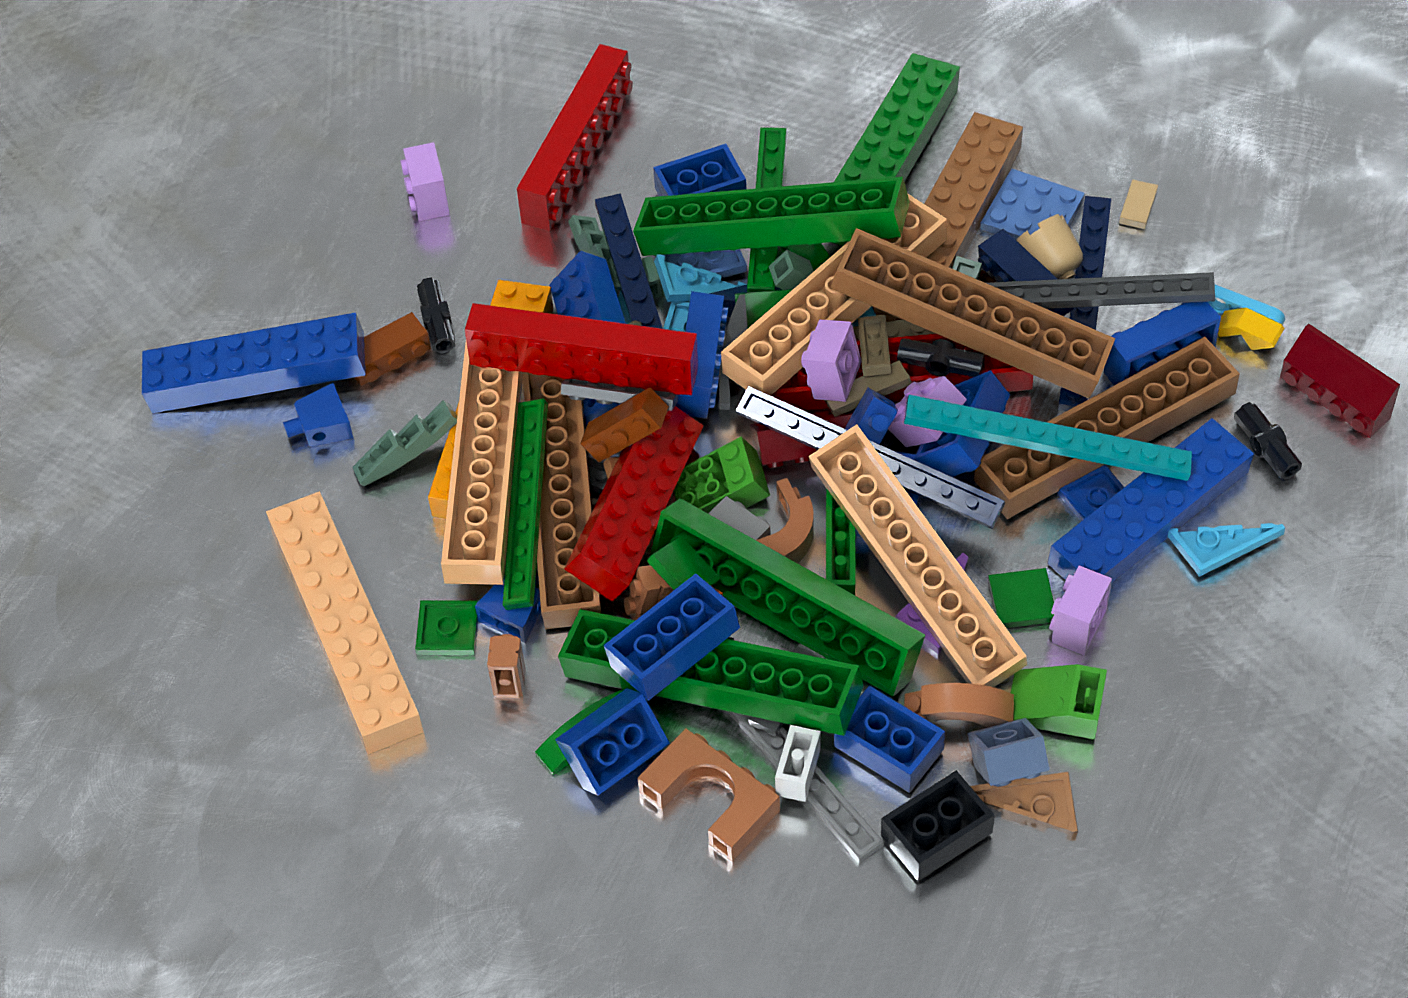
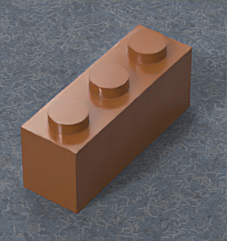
(393, 346)
(624, 425)

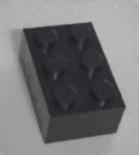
(937, 825)

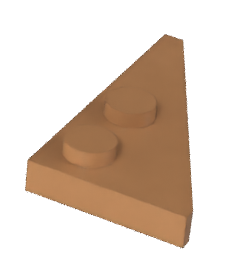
(1041, 798)

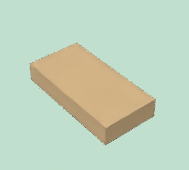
(1138, 204)

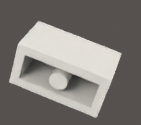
(797, 763)

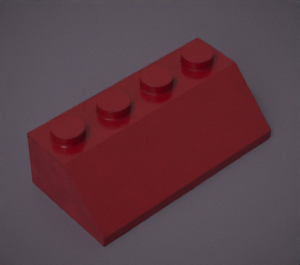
(1340, 381)
(775, 447)

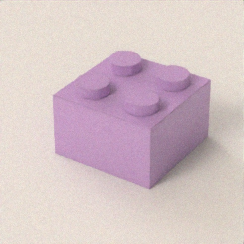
(424, 182)
(831, 360)
(936, 389)
(1080, 609)

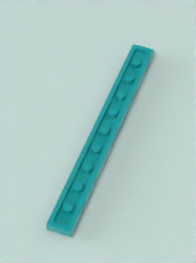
(1048, 437)

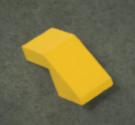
(1255, 328)

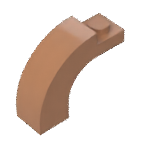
(797, 535)
(962, 701)

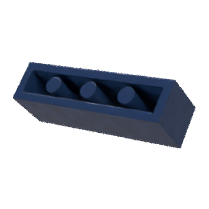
(1012, 262)

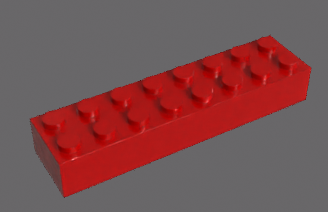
(574, 138)
(582, 349)
(632, 505)

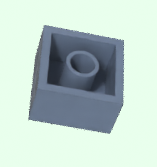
(1008, 752)

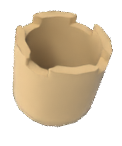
(1054, 247)

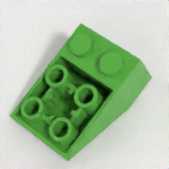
(728, 472)
(1060, 698)

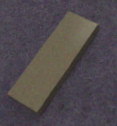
(874, 345)
(882, 384)

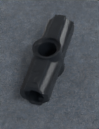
(436, 315)
(940, 357)
(1267, 441)

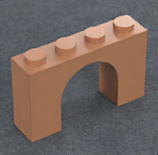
(693, 759)

